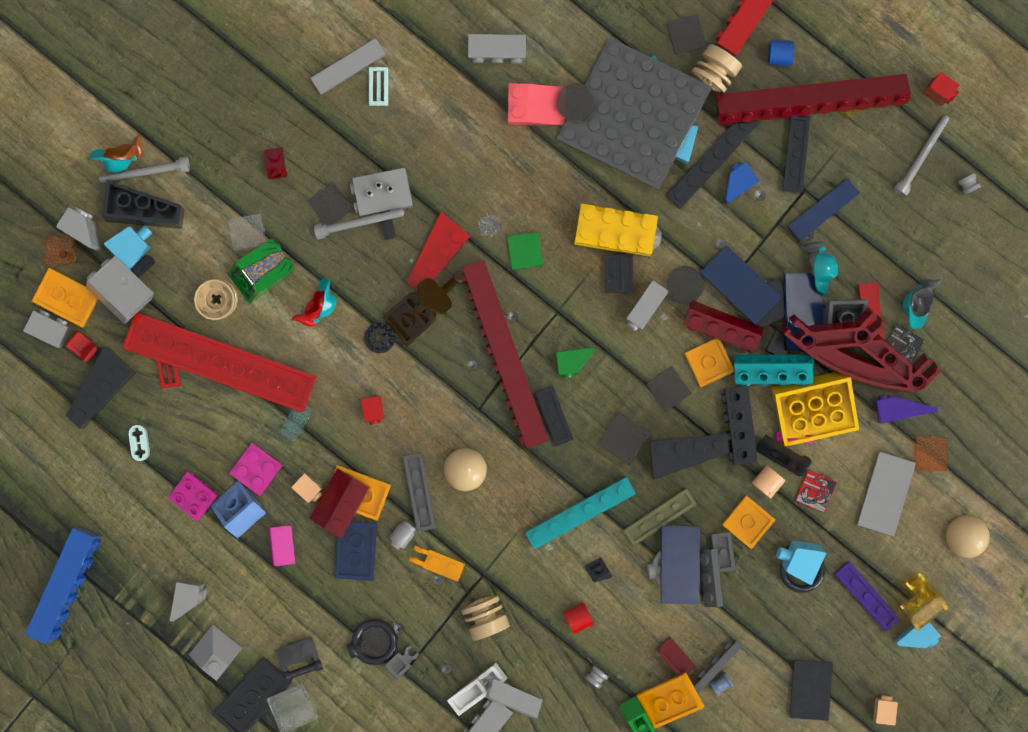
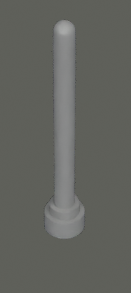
(180, 165)
(903, 186)
(322, 230)

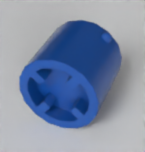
(780, 52)

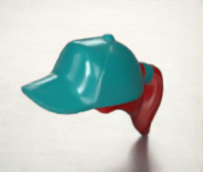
(319, 307)

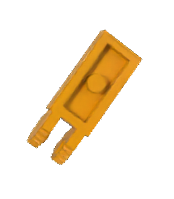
(439, 563)

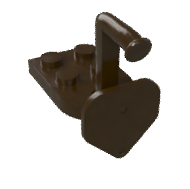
(419, 309)

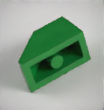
(572, 361)
(636, 716)

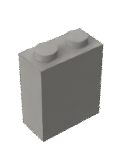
(646, 306)

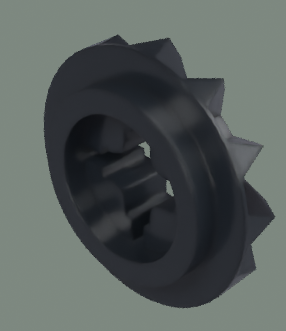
(378, 347)

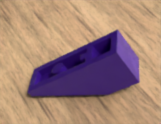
(896, 408)

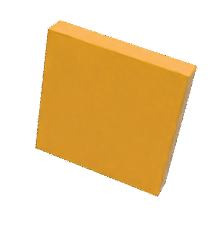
(709, 362)
(748, 522)

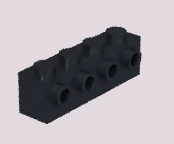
(740, 425)

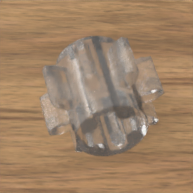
(490, 225)

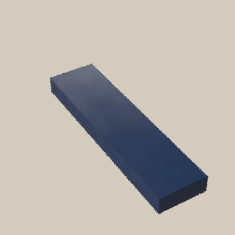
(823, 209)

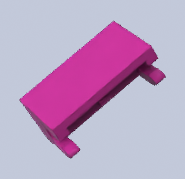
(281, 545)

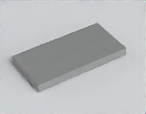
(886, 493)

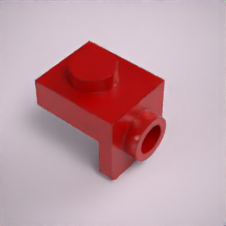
(82, 346)

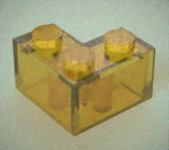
(925, 603)

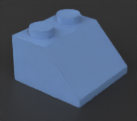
(237, 509)

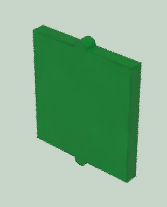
(525, 251)

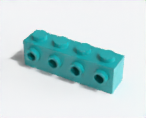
(774, 369)

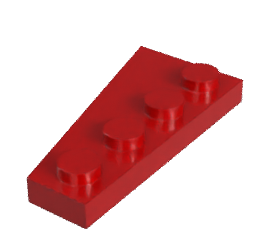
(438, 251)

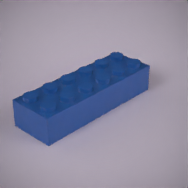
(63, 585)

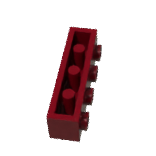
(723, 326)

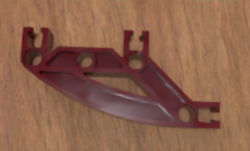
(827, 347)

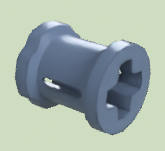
(721, 683)

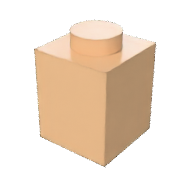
(307, 488)
(885, 710)

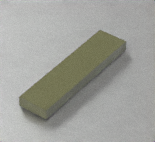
(659, 517)

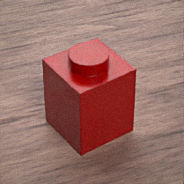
(372, 410)

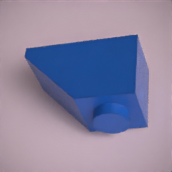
(739, 181)

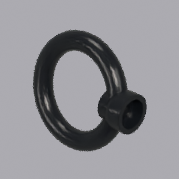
(802, 588)
(356, 651)

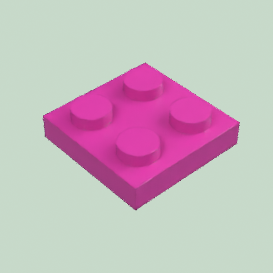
(256, 469)

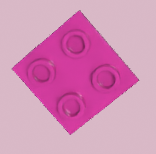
(193, 496)

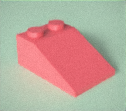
(534, 105)

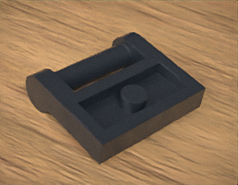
(296, 653)

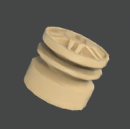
(717, 67)
(205, 298)
(485, 618)

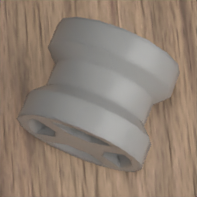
(969, 184)
(596, 677)

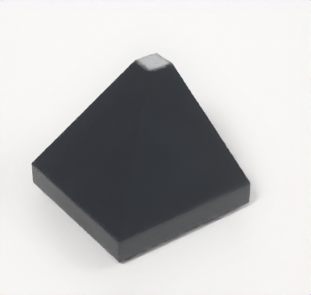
(598, 570)

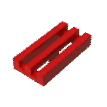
(161, 376)

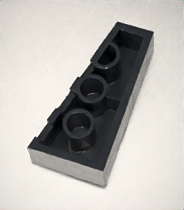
(139, 208)
(101, 385)
(681, 453)

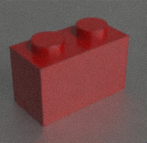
(941, 89)

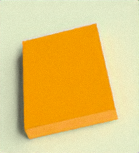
(65, 297)
(376, 496)
(670, 700)

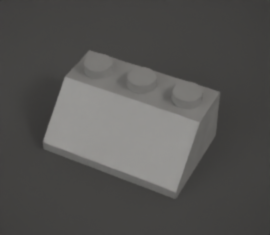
(81, 227)

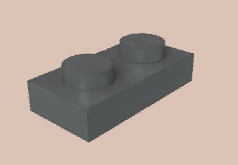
(724, 547)

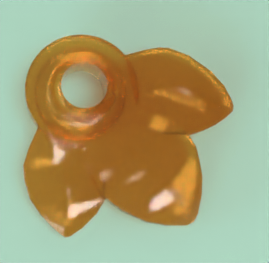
(57, 248)

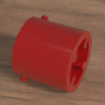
(578, 618)

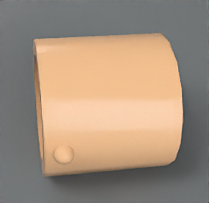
(768, 481)

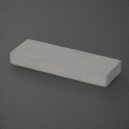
(513, 698)

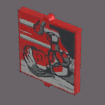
(816, 491)

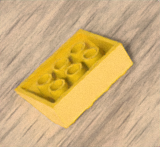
(815, 409)

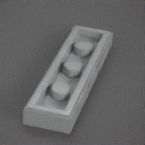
(348, 66)

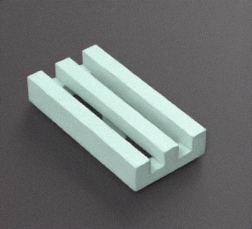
(378, 102)

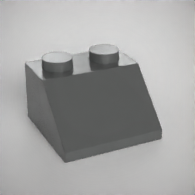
(844, 311)

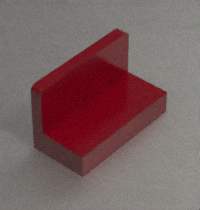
(675, 657)

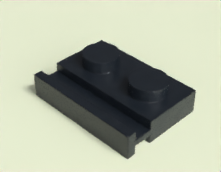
(619, 273)

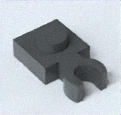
(399, 663)

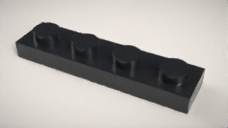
(796, 154)

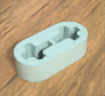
(143, 441)

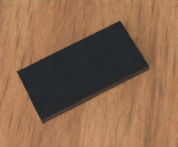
(249, 698)

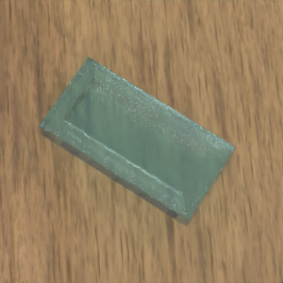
(295, 423)

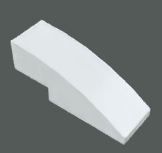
(476, 689)

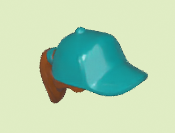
(119, 158)

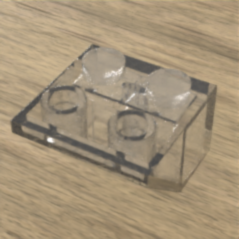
(292, 708)

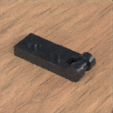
(783, 456)

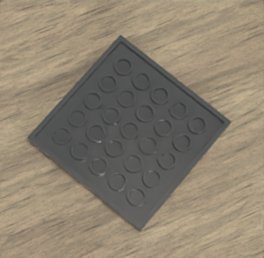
(637, 115)

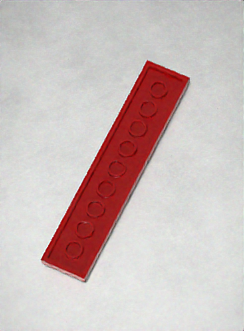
(219, 362)

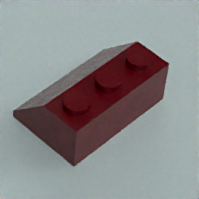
(339, 503)

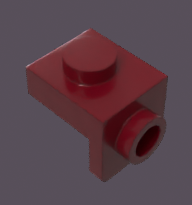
(275, 163)

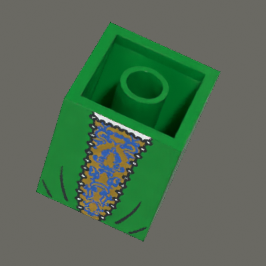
(260, 270)

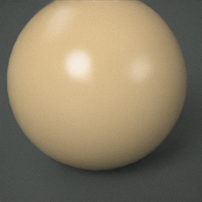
(465, 469)
(967, 536)

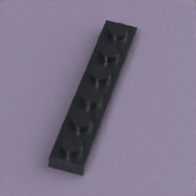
(710, 162)

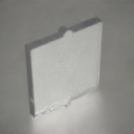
(247, 231)

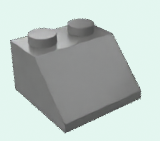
(186, 597)

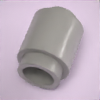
(402, 535)

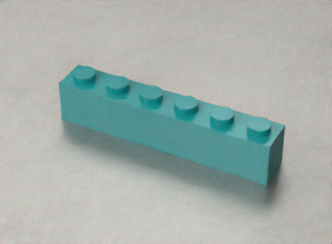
(580, 512)

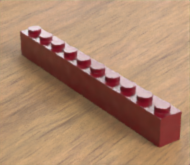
(812, 99)
(505, 354)

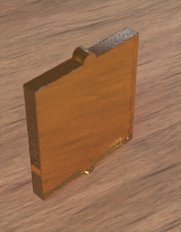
(931, 454)

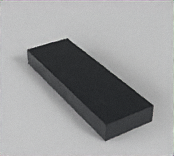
(554, 416)

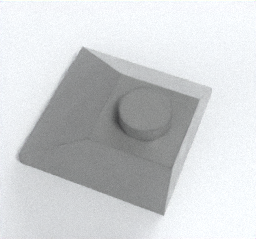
(215, 652)

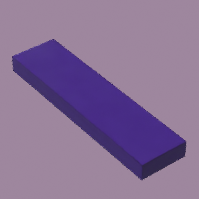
(867, 596)

